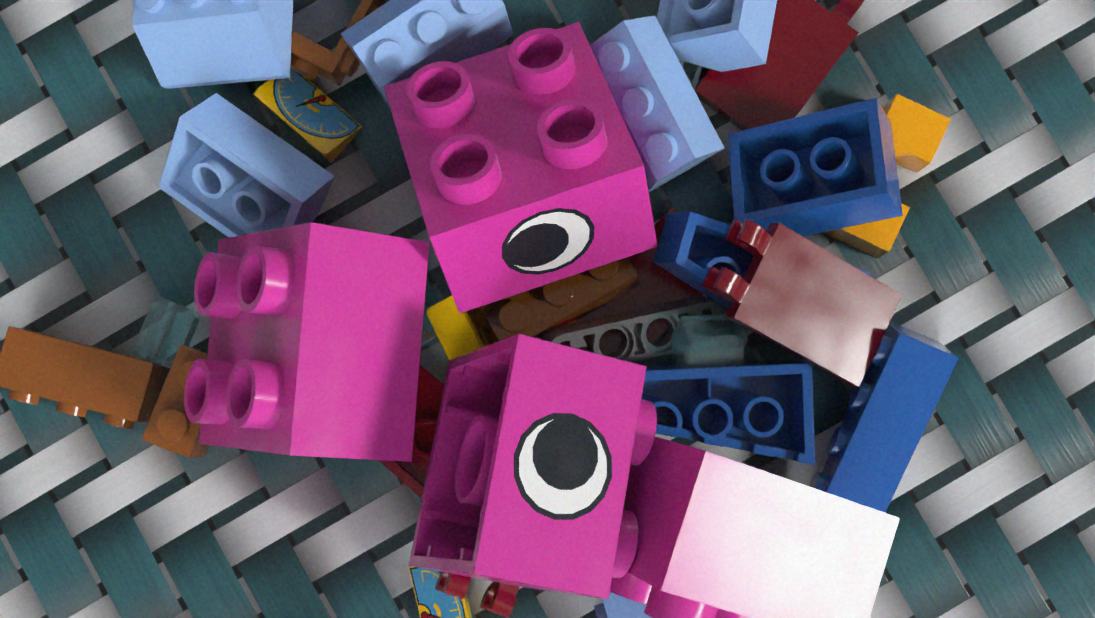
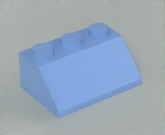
(718, 32)
(414, 33)
(215, 40)
(655, 99)
(240, 172)

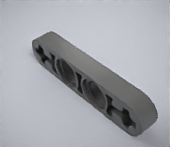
(633, 328)

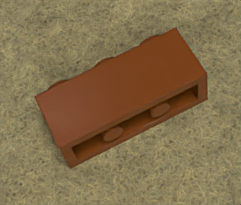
(79, 377)

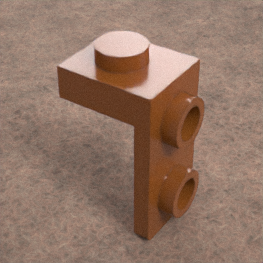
(313, 59)

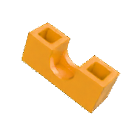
(916, 139)

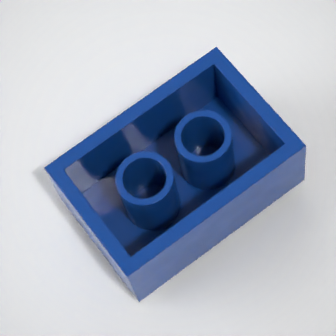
(817, 170)

